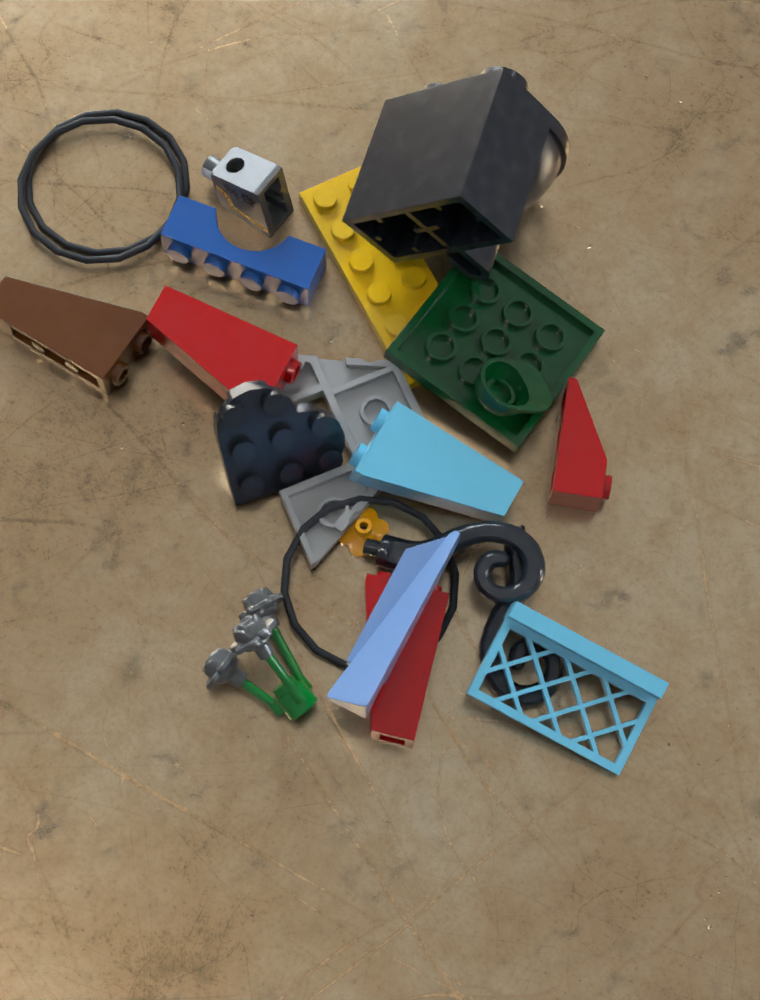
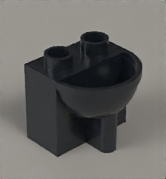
(456, 170)

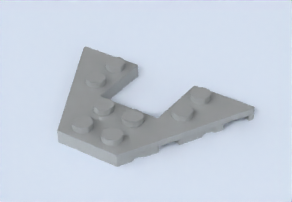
(355, 395)

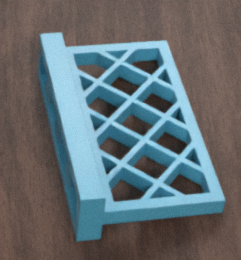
(587, 656)

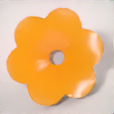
(356, 537)

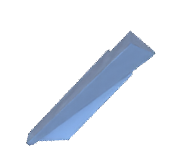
(391, 624)

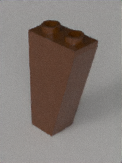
(74, 331)

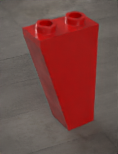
(219, 345)
(401, 699)

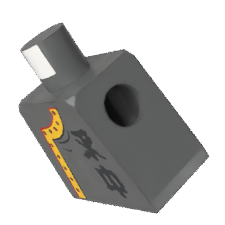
(250, 189)

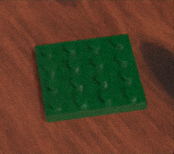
(488, 319)

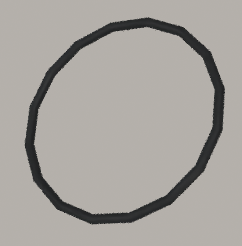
(70, 126)
(106, 251)
(311, 522)

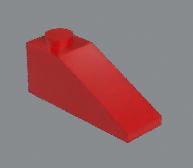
(579, 458)

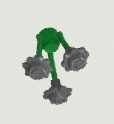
(253, 635)

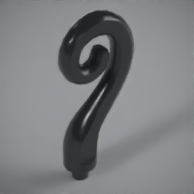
(391, 549)
(496, 679)

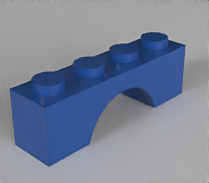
(287, 270)

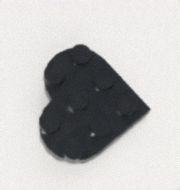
(272, 442)

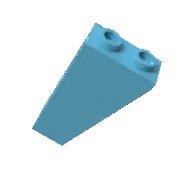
(431, 467)

